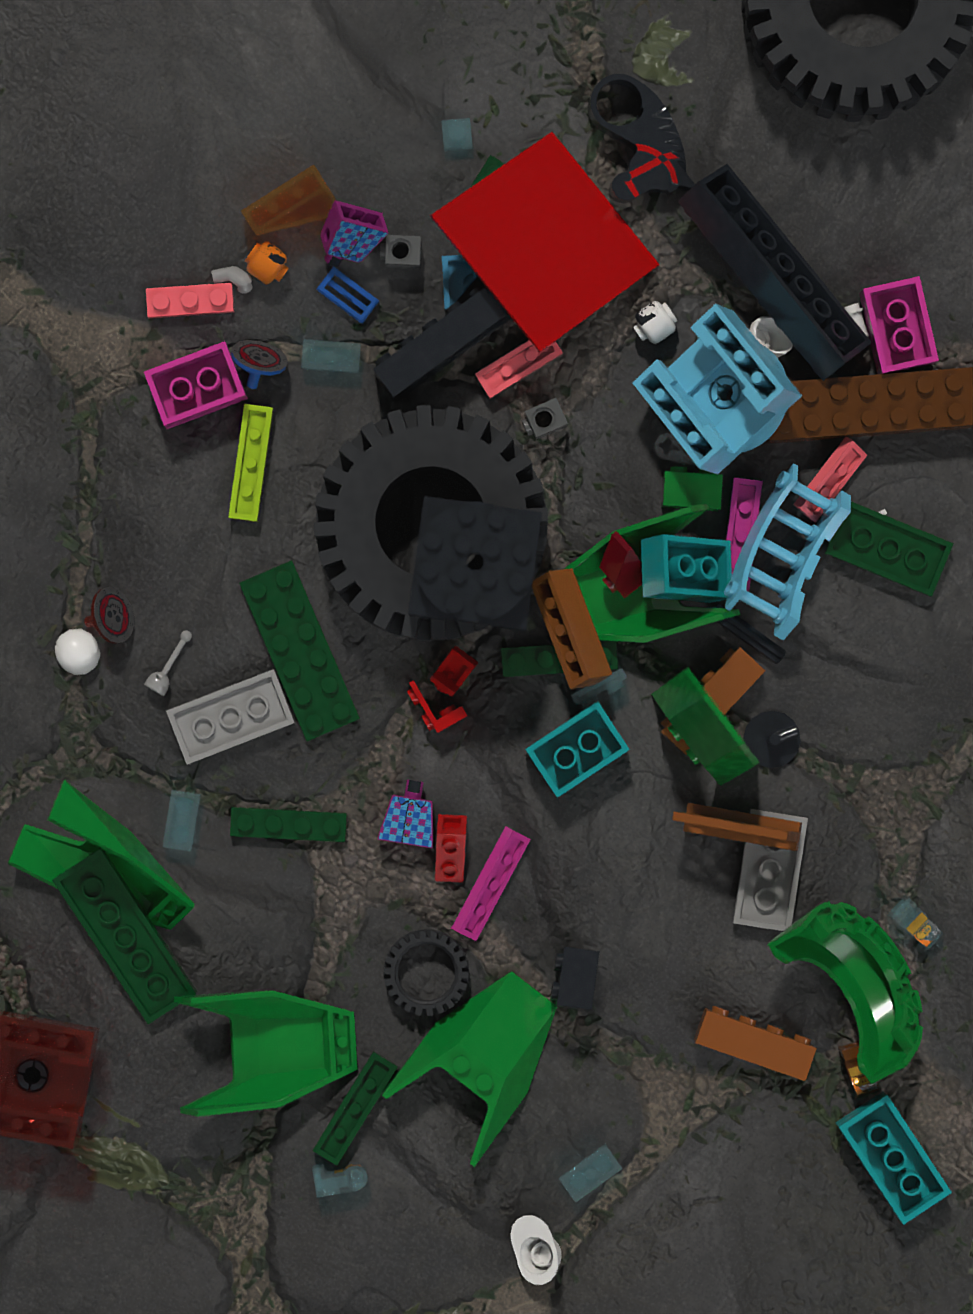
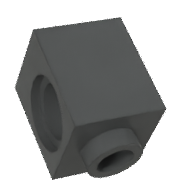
(411, 261)
(554, 410)

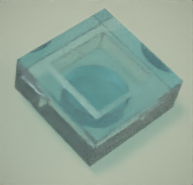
(457, 134)

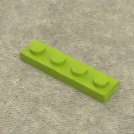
(250, 463)

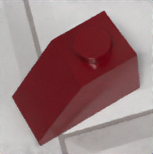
(621, 566)

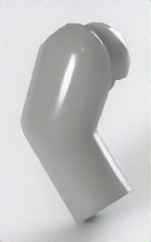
(234, 275)

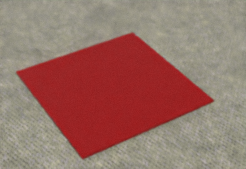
(545, 241)

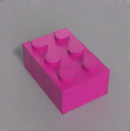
(898, 326)
(195, 385)

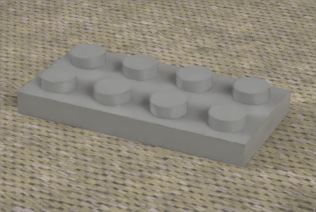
(230, 716)
(769, 881)

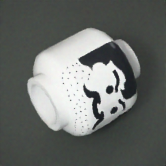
(655, 322)

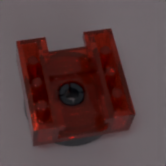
(55, 1105)

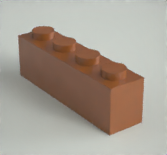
(571, 628)
(724, 686)
(755, 1044)

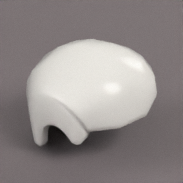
(770, 335)
(77, 651)

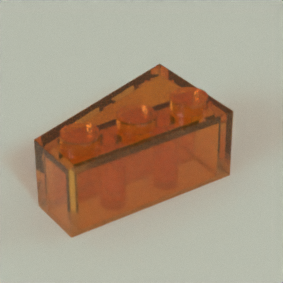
(292, 204)

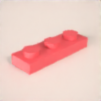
(190, 300)
(515, 367)
(832, 476)

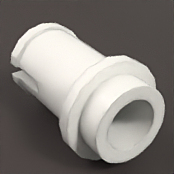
(855, 312)

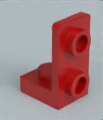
(448, 716)
(450, 848)

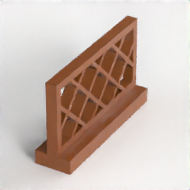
(740, 826)

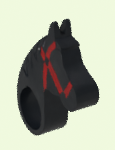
(657, 147)

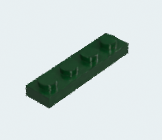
(544, 659)
(288, 824)
(355, 1108)

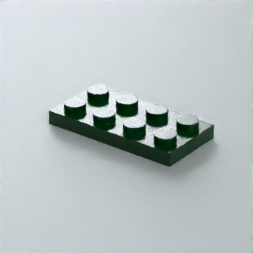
(890, 549)

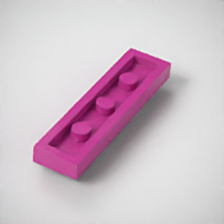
(742, 515)
(490, 883)

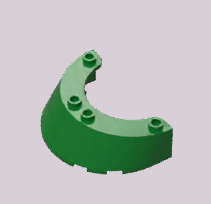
(869, 974)

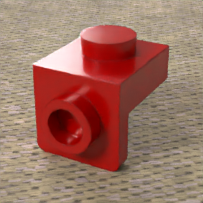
(453, 671)

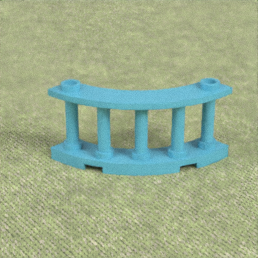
(802, 564)

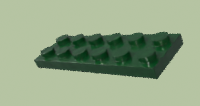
(299, 650)
(124, 935)

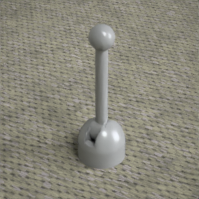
(159, 680)

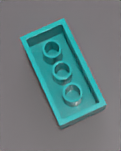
(893, 1157)

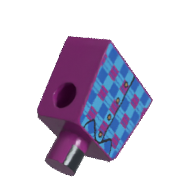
(351, 233)
(409, 818)

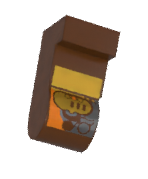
(859, 1082)

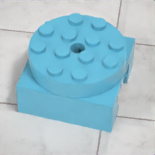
(694, 391)

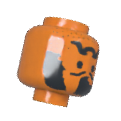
(266, 262)

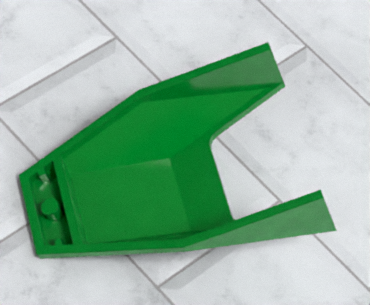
(637, 616)
(703, 728)
(50, 854)
(489, 1048)
(278, 1049)

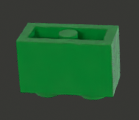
(691, 489)

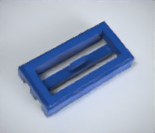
(367, 310)

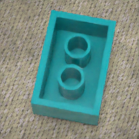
(685, 568)
(577, 749)

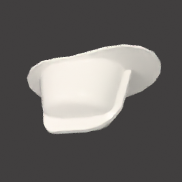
(535, 1249)

